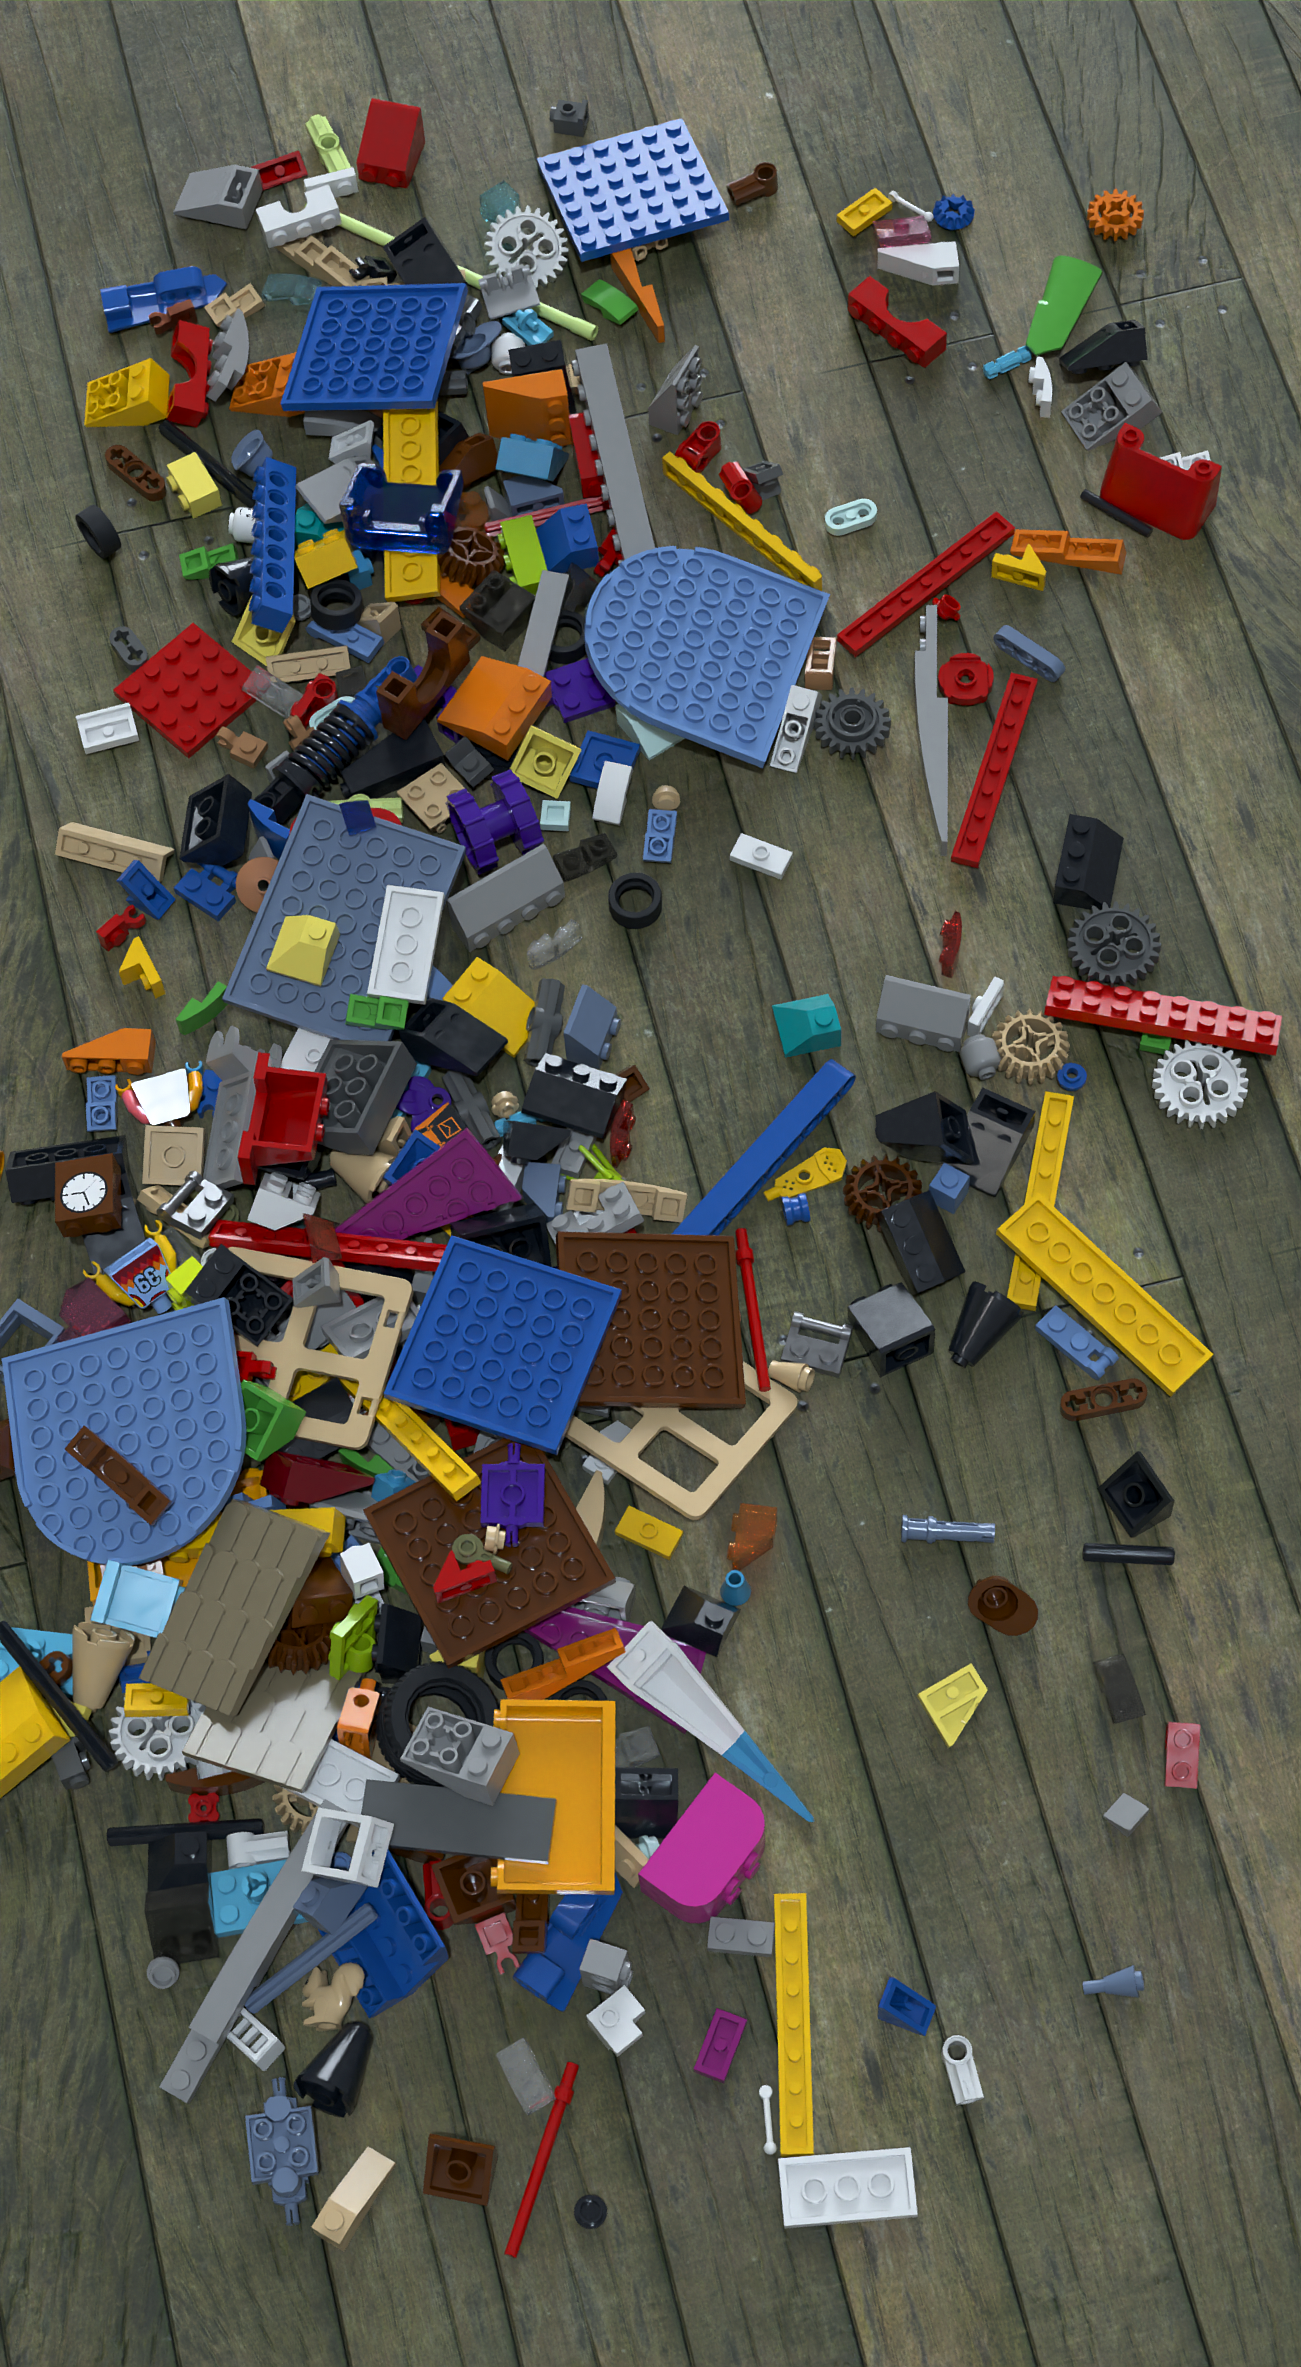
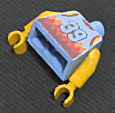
(140, 1273)

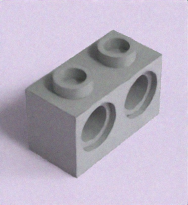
(605, 1967)

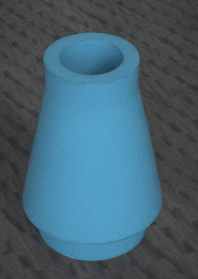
(735, 1589)

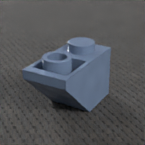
(543, 1187)

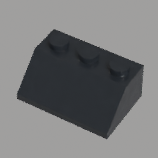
(216, 823)
(1087, 864)
(574, 1095)
(513, 1231)
(920, 1242)
(324, 1403)

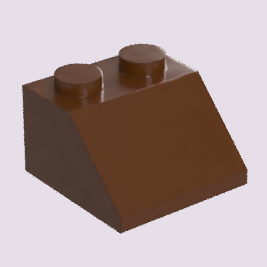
(468, 1889)

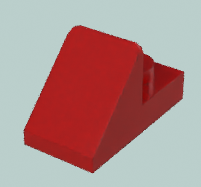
(454, 1582)

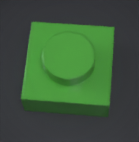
(1155, 1043)

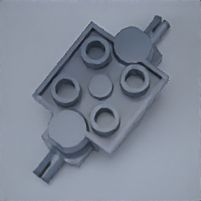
(283, 2149)

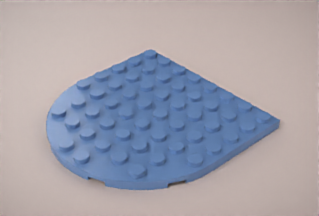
(702, 645)
(158, 1396)

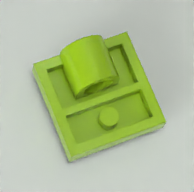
(353, 1640)

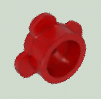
(947, 607)
(211, 1812)

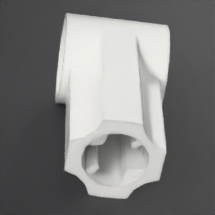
(250, 1849)
(962, 2073)

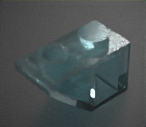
(497, 201)

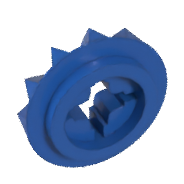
(952, 220)

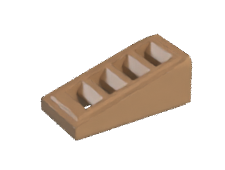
(820, 664)

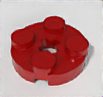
(965, 693)

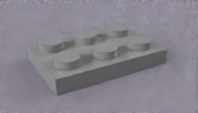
(354, 1331)

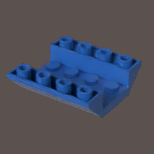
(395, 1949)

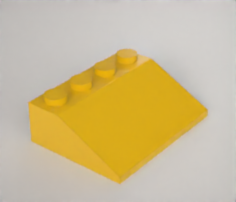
(27, 1730)

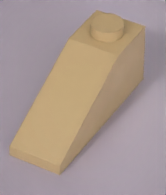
(353, 2199)

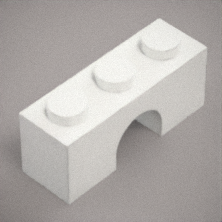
(282, 226)
(362, 1573)

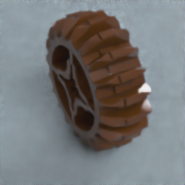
(471, 557)
(860, 1201)
(301, 1647)

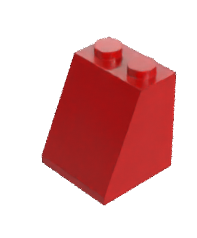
(390, 143)
(584, 457)

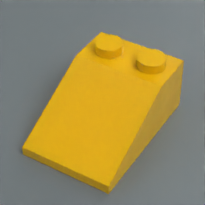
(494, 1001)

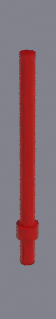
(745, 1259)
(563, 2098)

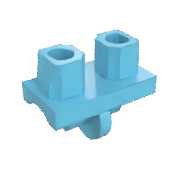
(528, 327)

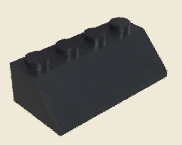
(32, 1171)

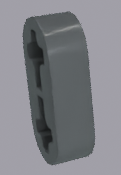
(124, 652)

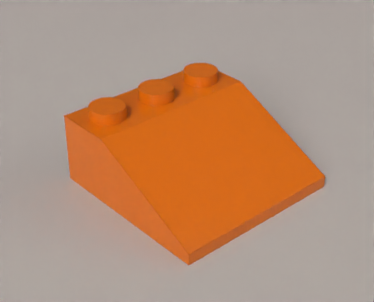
(529, 407)
(497, 705)

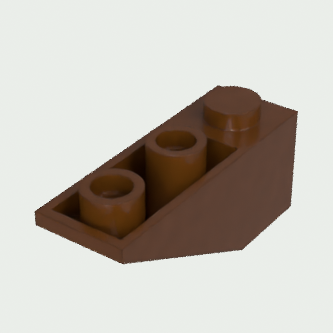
(474, 457)

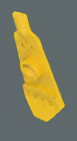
(818, 1172)

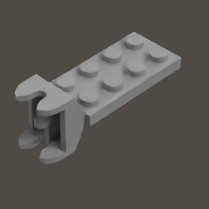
(234, 1104)

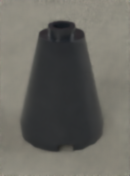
(232, 583)
(981, 1324)
(337, 2071)

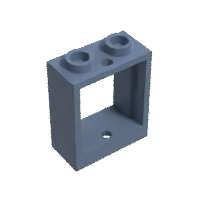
(25, 1314)

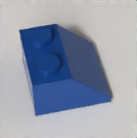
(568, 539)

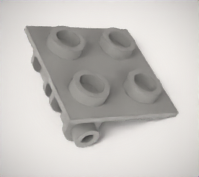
(510, 292)

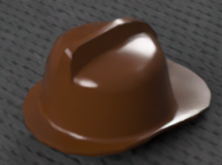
(1003, 1606)

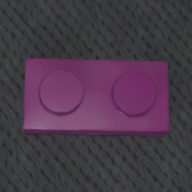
(720, 2045)

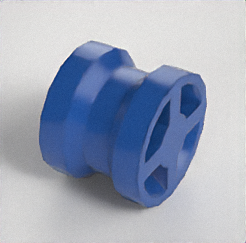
(795, 1209)

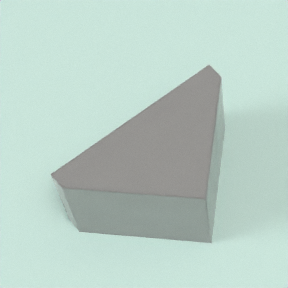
(317, 1285)

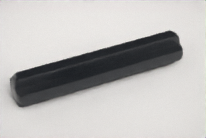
(1128, 1554)

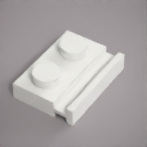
(107, 728)

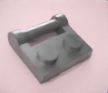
(202, 1211)
(818, 1354)

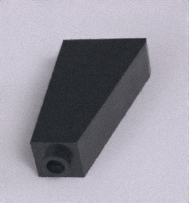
(392, 764)

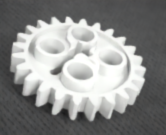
(508, 231)
(1174, 1088)
(158, 1733)

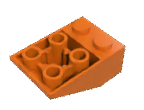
(263, 387)

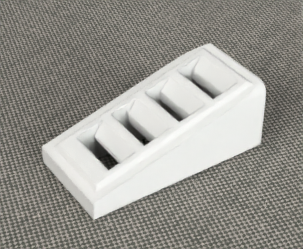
(264, 2050)

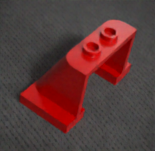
(283, 1118)

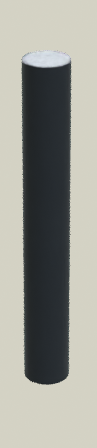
(1116, 513)

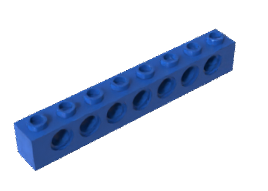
(273, 545)

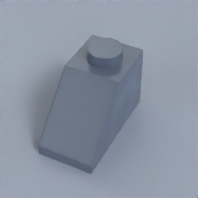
(531, 494)
(328, 1903)

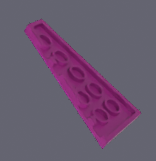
(438, 1191)
(577, 1624)

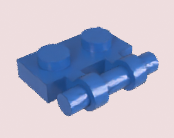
(204, 893)

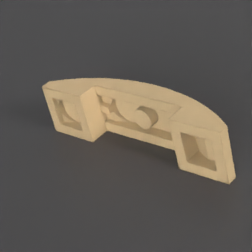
(650, 1200)

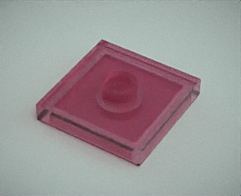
(901, 231)

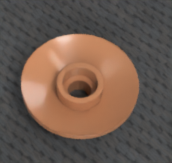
(248, 878)

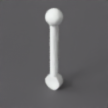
(893, 196)
(765, 2093)

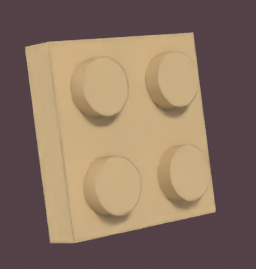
(172, 1154)

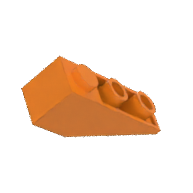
(120, 1051)

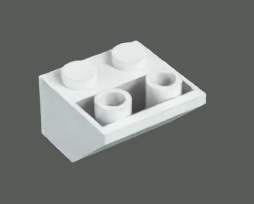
(282, 1201)

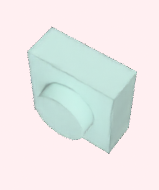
(555, 815)

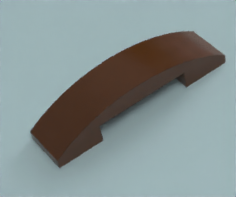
(119, 1475)
(228, 1783)
(531, 1923)

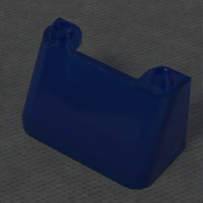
(400, 514)

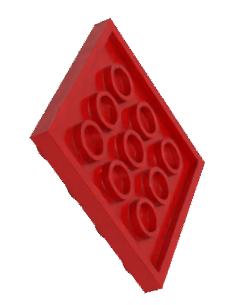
(188, 690)

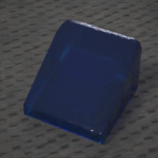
(357, 816)

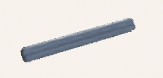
(310, 1958)

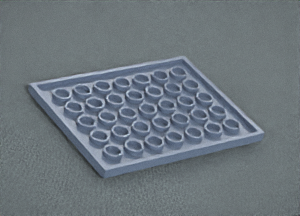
(345, 883)

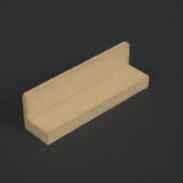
(110, 849)

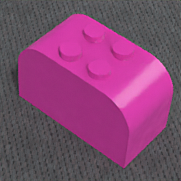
(706, 1854)

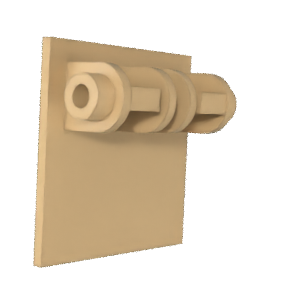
(428, 796)

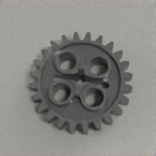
(1113, 945)

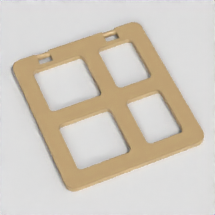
(292, 1356)
(730, 1459)

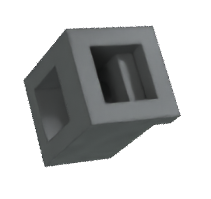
(570, 117)
(72, 1764)

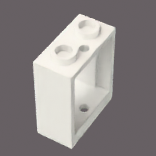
(364, 1868)

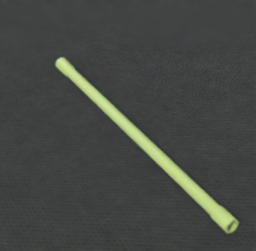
(572, 323)

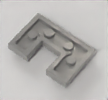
(618, 1217)

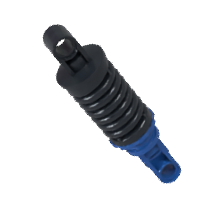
(330, 746)

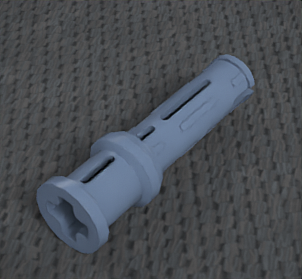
(933, 1530)

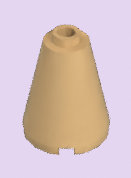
(362, 1172)
(97, 1661)

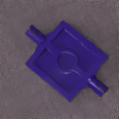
(577, 691)
(513, 1495)

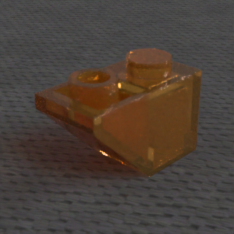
(754, 1534)

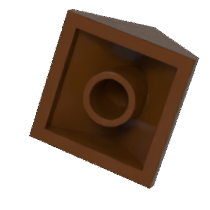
(459, 2169)

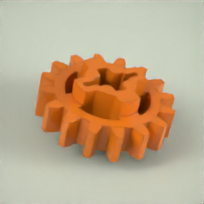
(1115, 214)

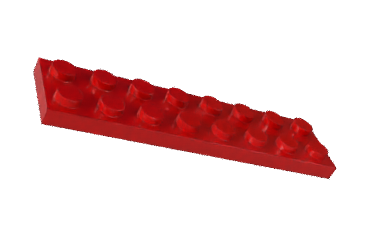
(1163, 1015)

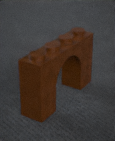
(407, 703)

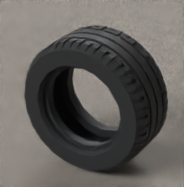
(456, 1684)

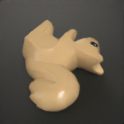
(334, 2000)

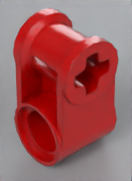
(698, 449)

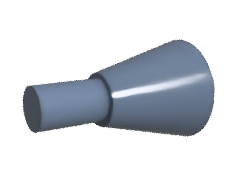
(1123, 1983)

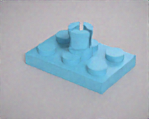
(40, 1644)
(239, 1893)

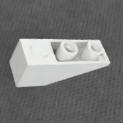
(924, 263)
(795, 728)

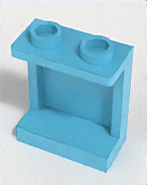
(136, 1599)

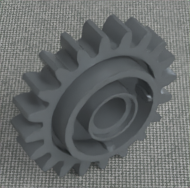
(871, 727)

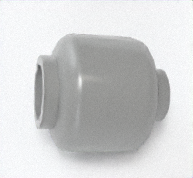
(980, 1056)

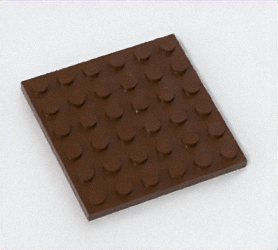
(675, 1323)
(549, 1569)

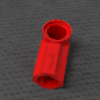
(740, 487)
(434, 1898)

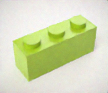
(523, 552)

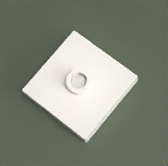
(304, 1051)

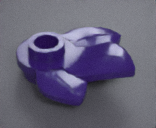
(418, 1100)

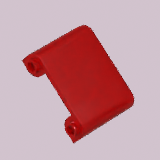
(1158, 490)

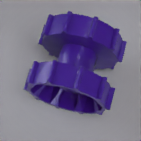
(508, 816)

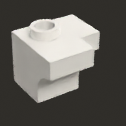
(616, 2019)

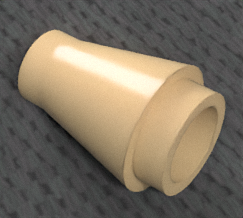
(794, 1375)

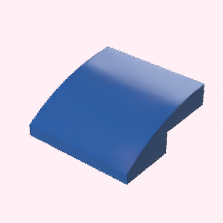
(266, 825)

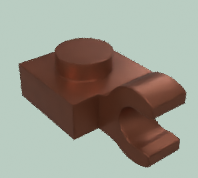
(180, 311)

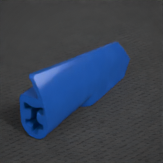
(132, 305)
(574, 1922)

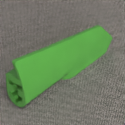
(1063, 300)

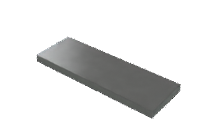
(448, 1823)

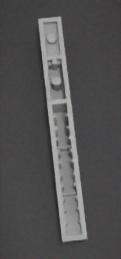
(932, 728)
(242, 1971)

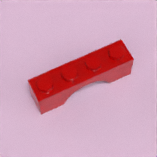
(918, 340)
(191, 349)

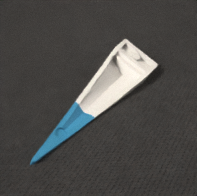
(669, 1681)

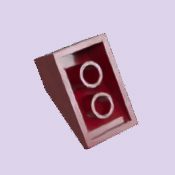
(309, 1478)

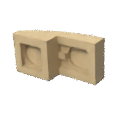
(245, 300)

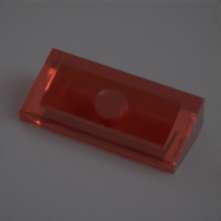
(321, 1238)

